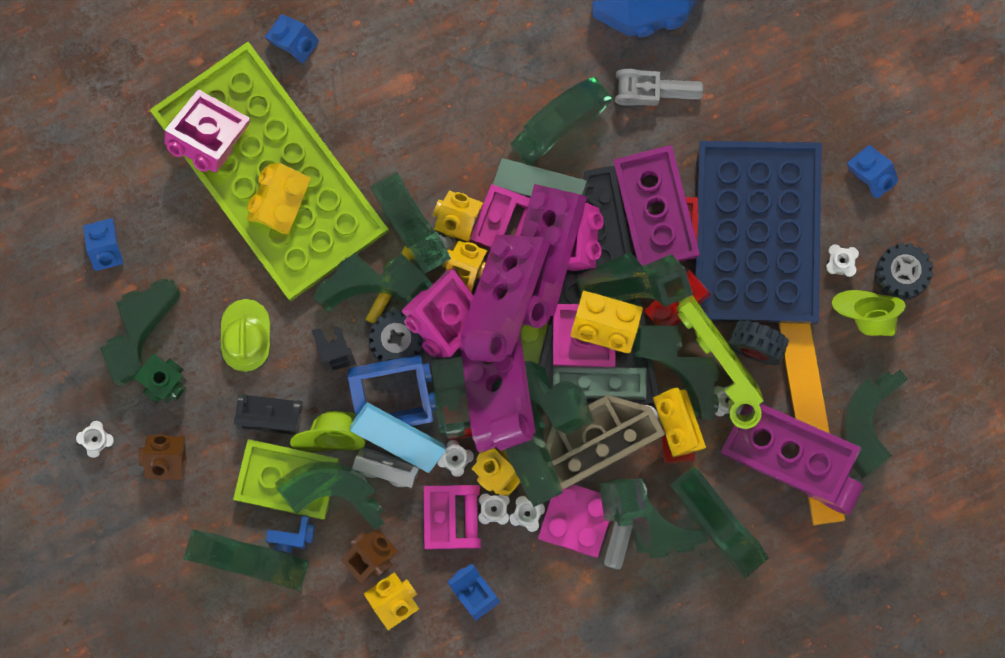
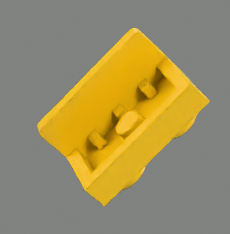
(278, 197)
(606, 322)
(679, 422)

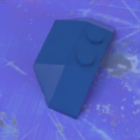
(642, 16)

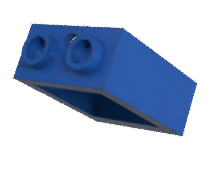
(411, 416)

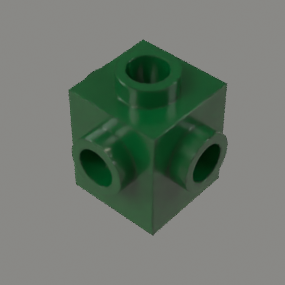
(154, 372)

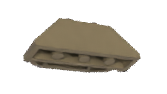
(617, 431)

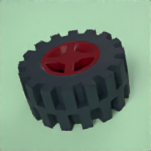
(759, 342)

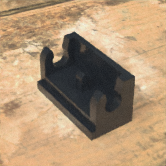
(333, 354)
(268, 414)

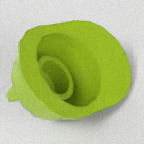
(871, 311)
(245, 335)
(329, 433)

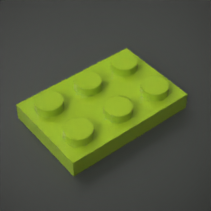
(265, 465)

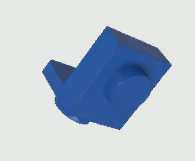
(292, 37)
(874, 170)
(102, 244)
(286, 541)
(473, 591)

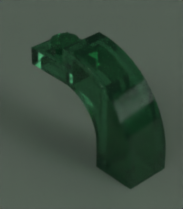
(560, 116)
(858, 421)
(326, 479)

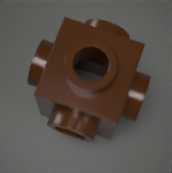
(163, 457)
(369, 555)

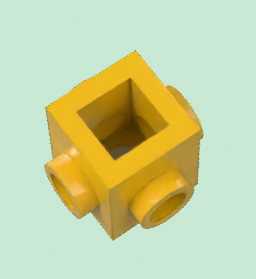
(457, 215)
(467, 262)
(496, 472)
(392, 600)

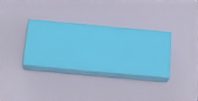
(397, 437)

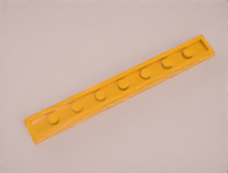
(807, 397)

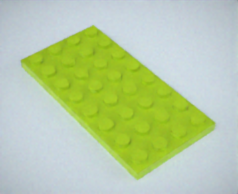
(333, 212)

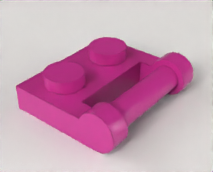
(497, 214)
(441, 517)

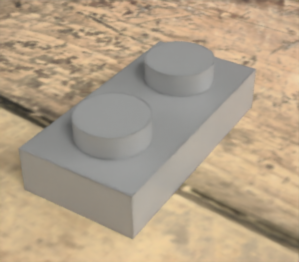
(380, 465)

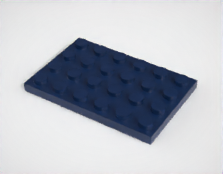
(760, 230)

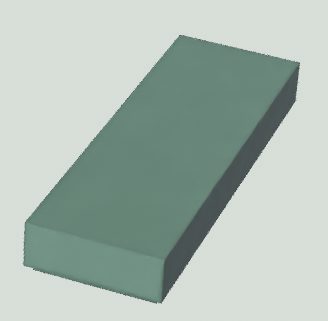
(522, 177)
(603, 381)

